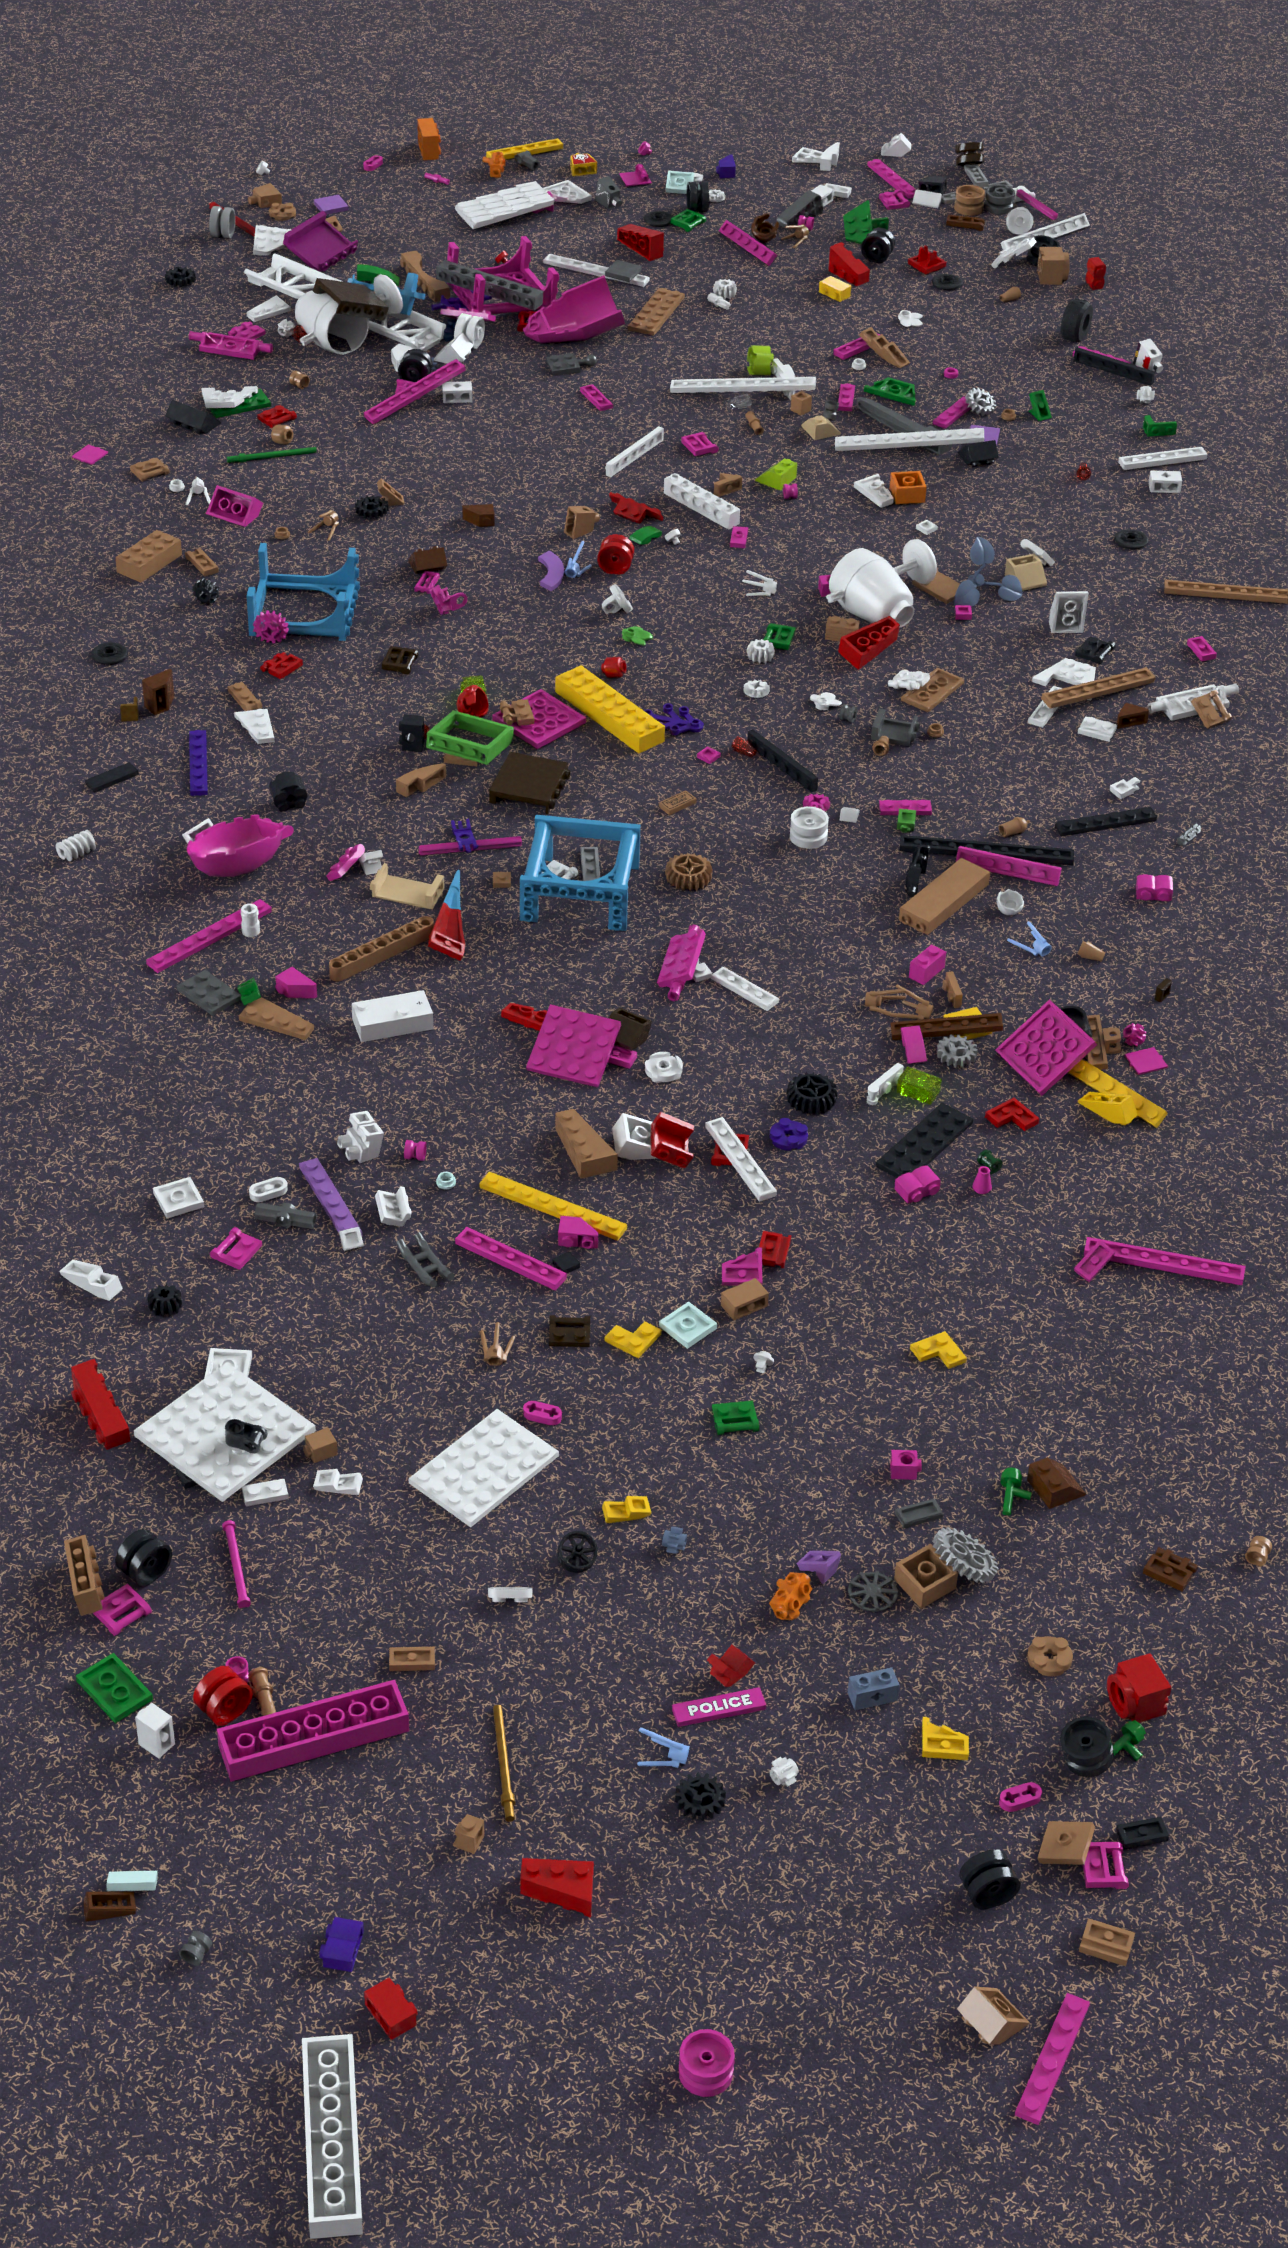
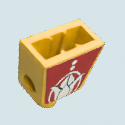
(583, 164)

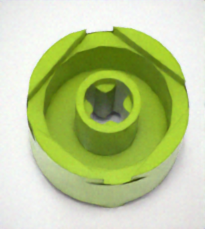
(759, 360)

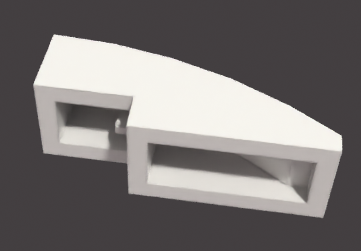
(829, 157)
(92, 1279)

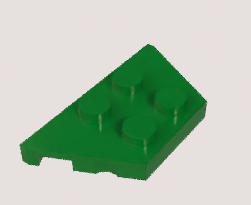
(858, 223)
(893, 390)

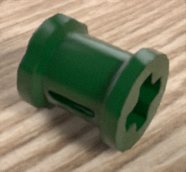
(993, 1161)

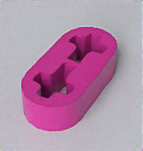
(373, 163)
(542, 1413)
(1020, 1797)

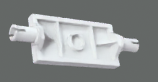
(1179, 704)

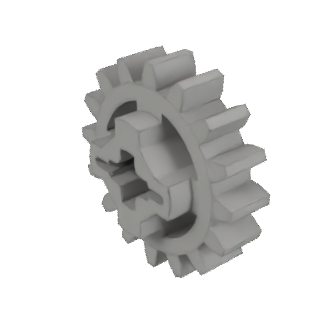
(980, 401)
(956, 1051)

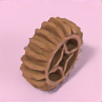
(688, 871)

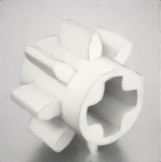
(286, 328)
(1145, 394)
(784, 1771)

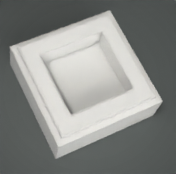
(926, 527)
(351, 1238)

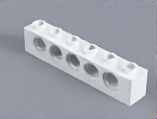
(701, 501)

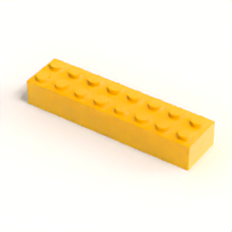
(610, 709)

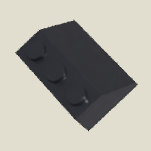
(191, 417)

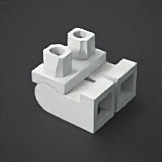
(363, 1139)

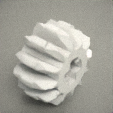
(725, 288)
(760, 651)

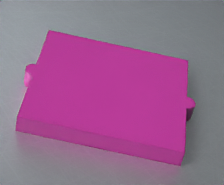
(90, 454)
(1146, 1061)

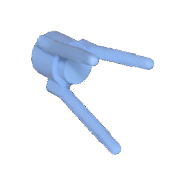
(573, 569)
(1040, 945)
(677, 1752)

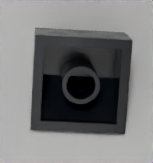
(979, 453)

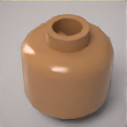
(282, 434)

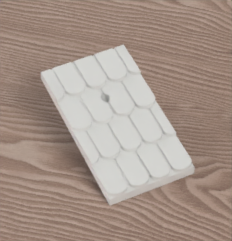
(504, 204)

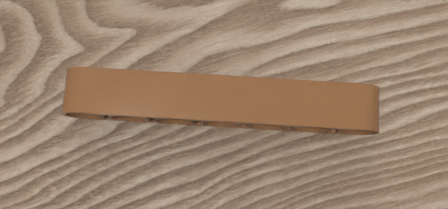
(380, 948)

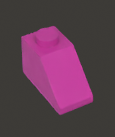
(295, 984)

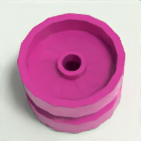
(706, 2062)

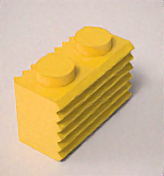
(835, 289)

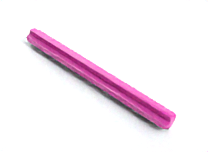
(483, 845)

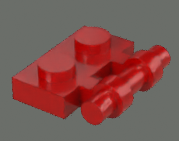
(282, 665)

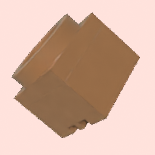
(1052, 265)

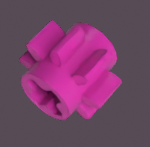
(1134, 1034)

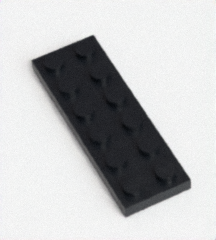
(925, 1141)

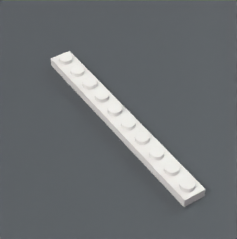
(743, 384)
(909, 439)

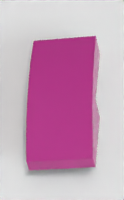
(914, 1044)

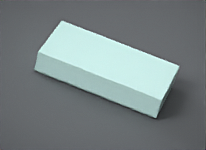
(132, 1881)

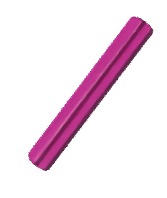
(1036, 204)

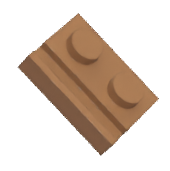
(1107, 1942)

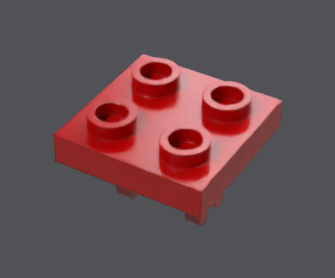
(926, 261)

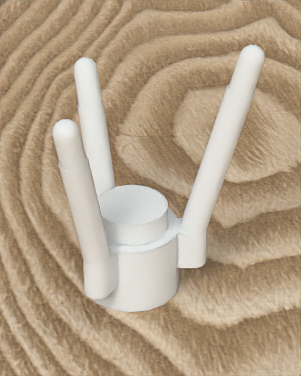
(198, 487)
(769, 586)

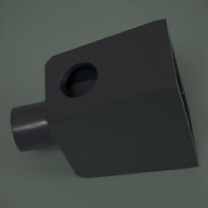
(934, 184)

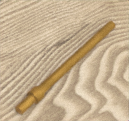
(507, 1796)

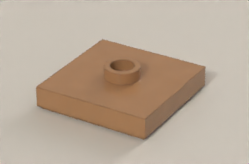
(1066, 1843)

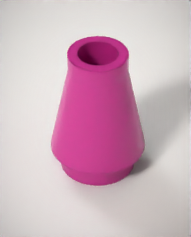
(982, 1182)

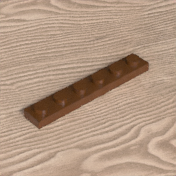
(951, 1025)

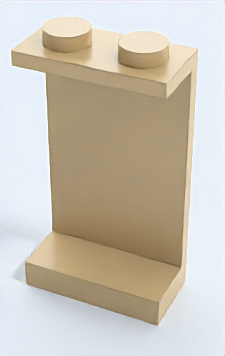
(406, 890)

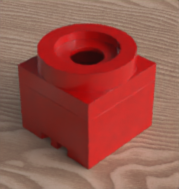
(1139, 1689)

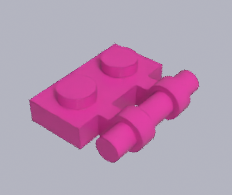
(247, 330)

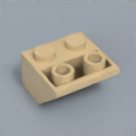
(1028, 571)

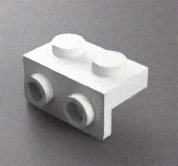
(393, 1207)

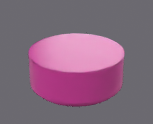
(951, 373)

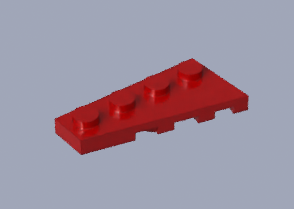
(524, 1015)

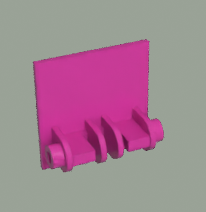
(638, 177)

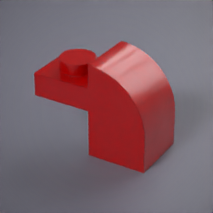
(731, 1666)

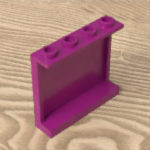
(318, 243)

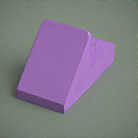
(822, 1562)

